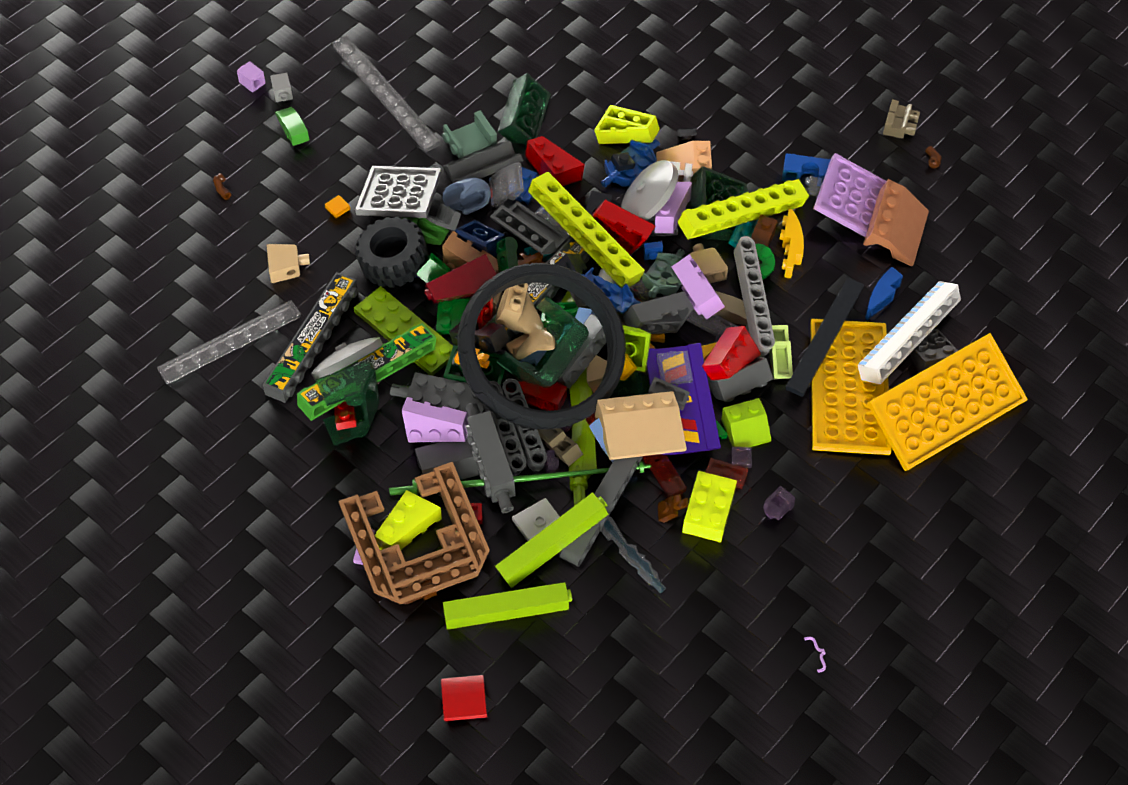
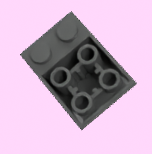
(932, 350)

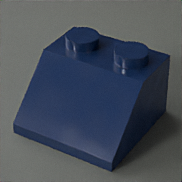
(481, 236)

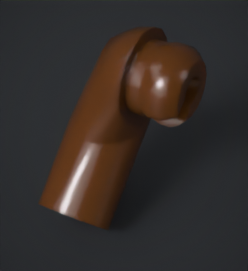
(218, 180)

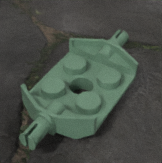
(661, 269)

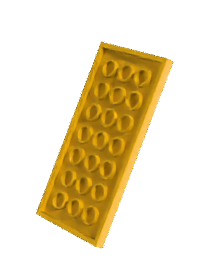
(840, 397)
(947, 401)

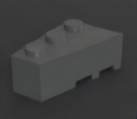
(660, 314)

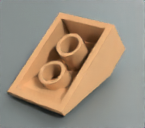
(692, 152)

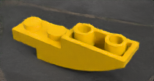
(792, 242)

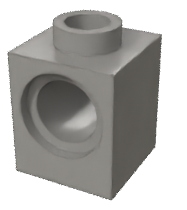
(281, 87)

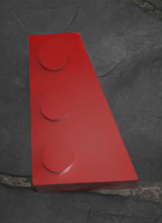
(550, 158)

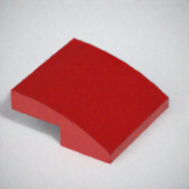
(463, 698)

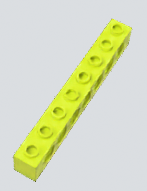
(742, 208)
(585, 230)

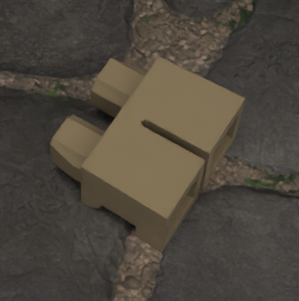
(898, 118)

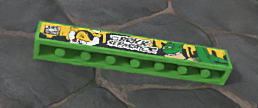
(385, 360)

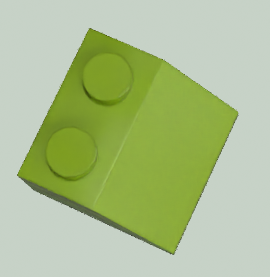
(637, 346)
(746, 424)

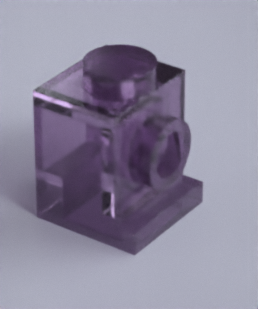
(779, 503)

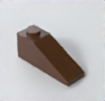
(764, 231)

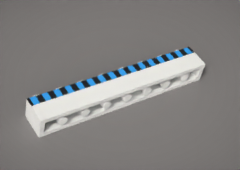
(909, 332)

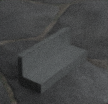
(445, 217)

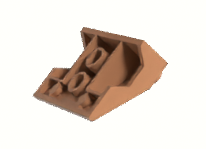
(897, 222)

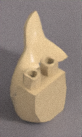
(519, 314)

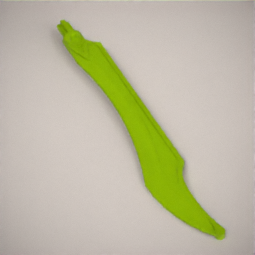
(581, 434)

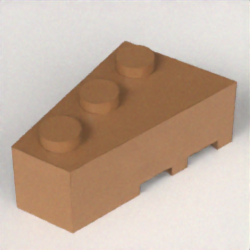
(458, 253)

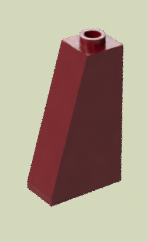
(461, 281)

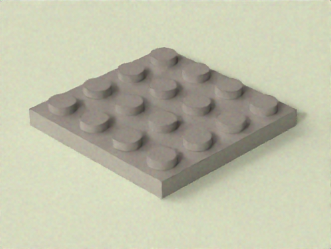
(398, 191)

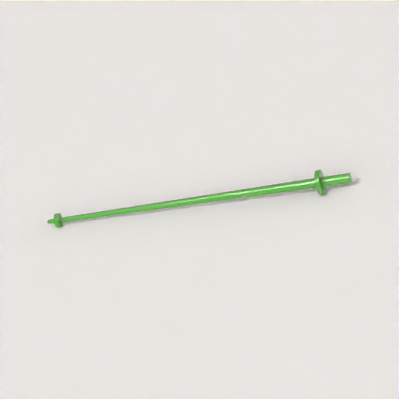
(475, 483)

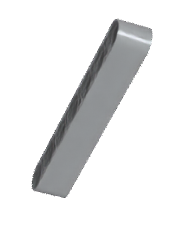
(754, 295)

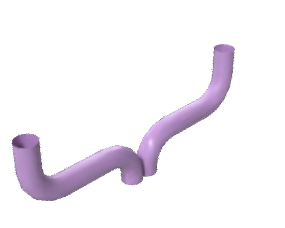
(820, 650)

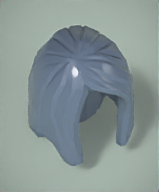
(467, 195)

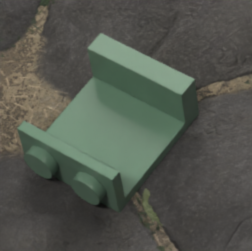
(470, 137)

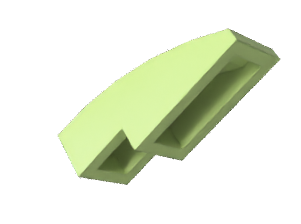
(781, 353)

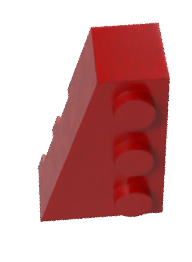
(623, 226)
(731, 353)

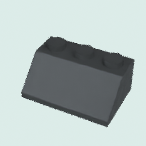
(751, 376)

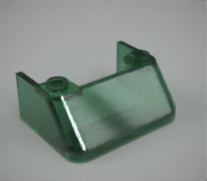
(569, 338)
(357, 387)

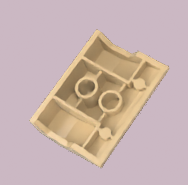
(641, 425)

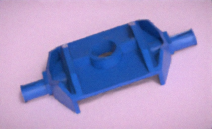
(641, 154)
(620, 297)

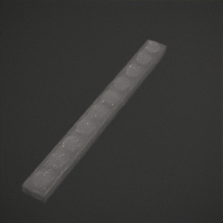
(386, 94)

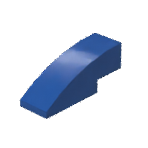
(883, 292)

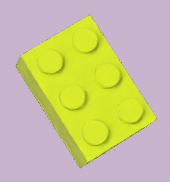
(709, 506)

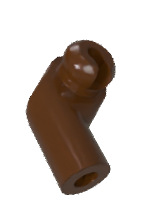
(935, 157)

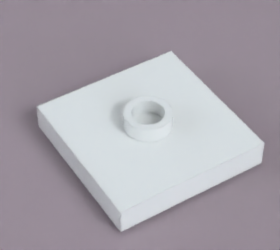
(535, 518)

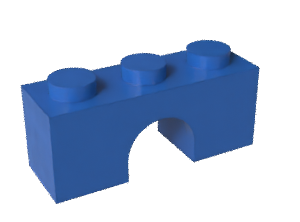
(798, 165)

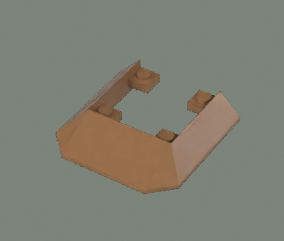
(462, 543)

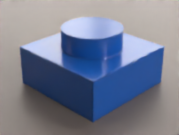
(651, 250)

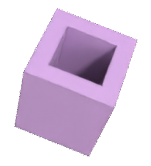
(251, 76)

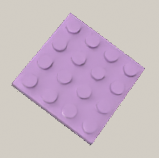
(848, 194)

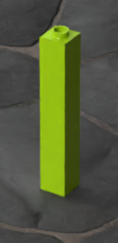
(552, 539)
(506, 605)

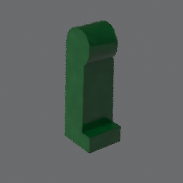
(506, 253)

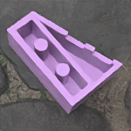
(670, 213)
(697, 287)
(433, 423)

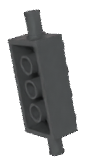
(438, 392)
(490, 457)

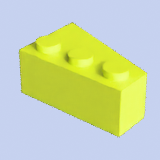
(624, 125)
(406, 521)

